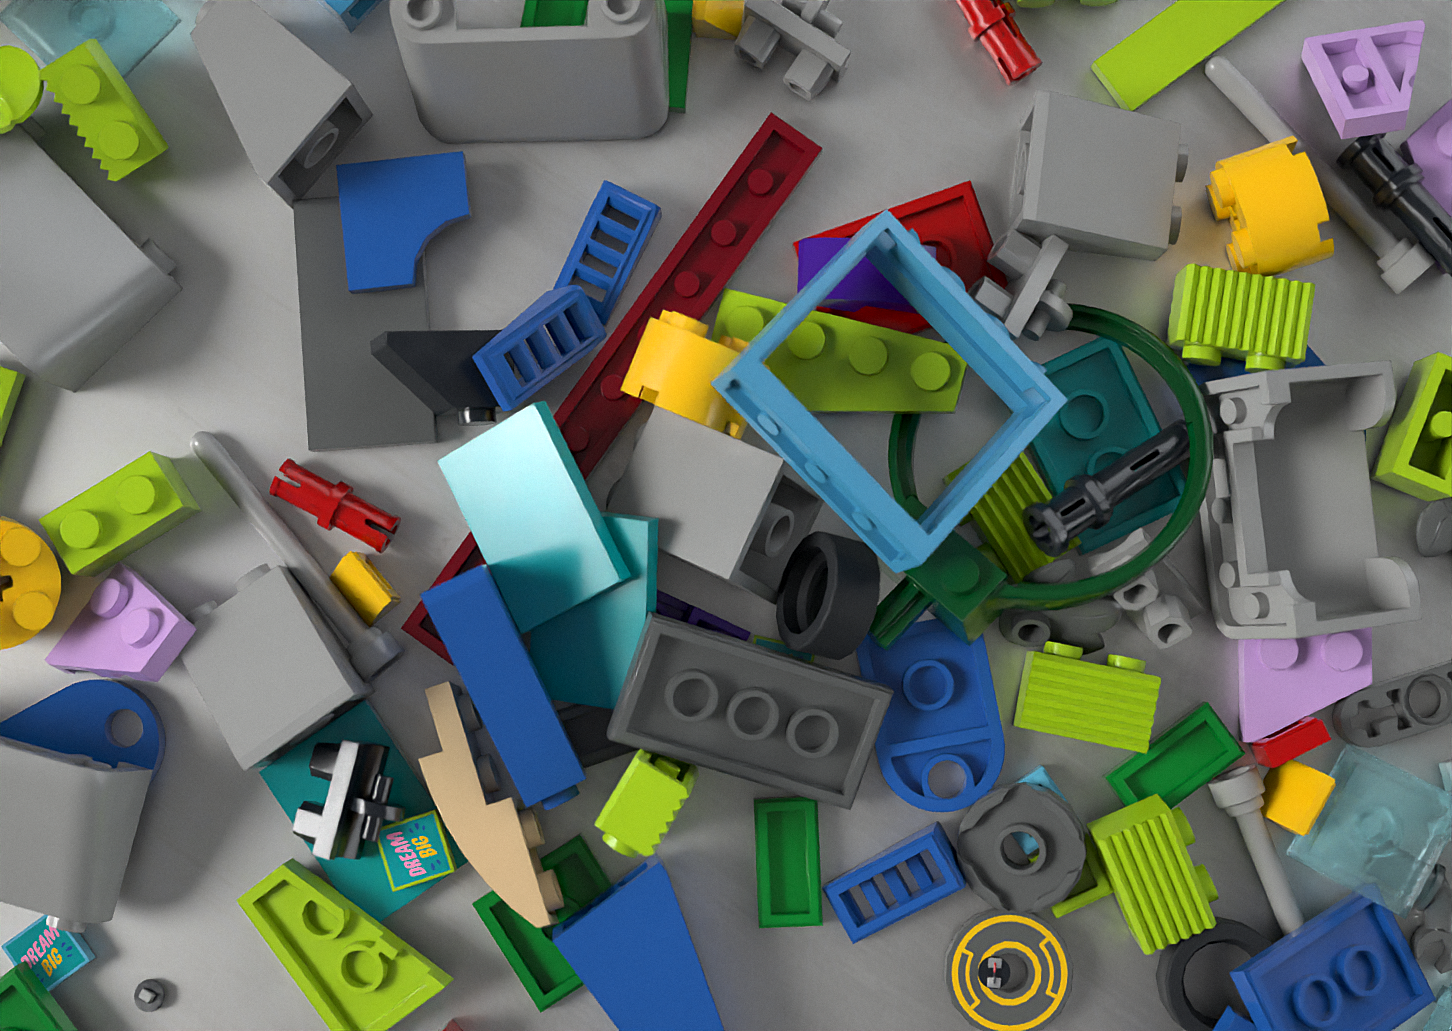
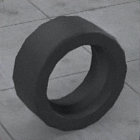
(828, 595)
(1176, 957)

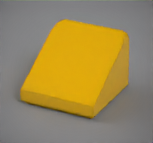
(717, 18)
(364, 587)
(1295, 796)

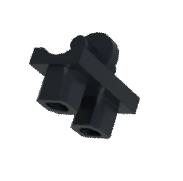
(354, 802)

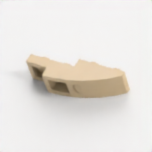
(491, 834)

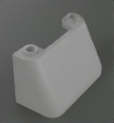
(537, 80)
(67, 270)
(1294, 505)
(66, 832)

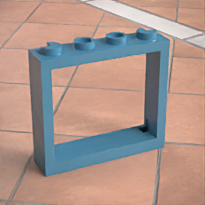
(825, 463)

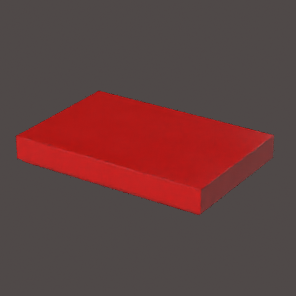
(942, 220)

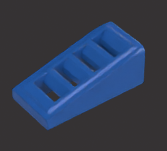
(630, 204)
(570, 324)
(908, 850)

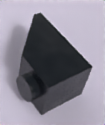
(442, 371)

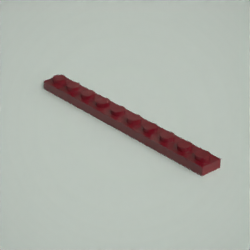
(685, 283)

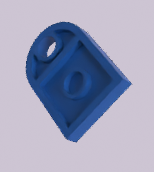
(937, 713)
(81, 723)

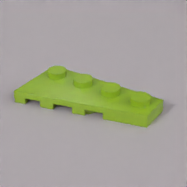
(847, 363)

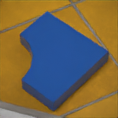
(394, 212)

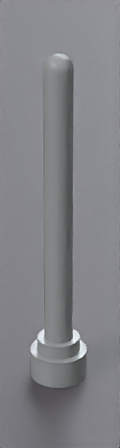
(1398, 258)
(369, 647)
(1240, 795)

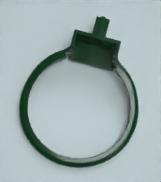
(967, 587)

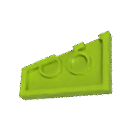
(339, 954)

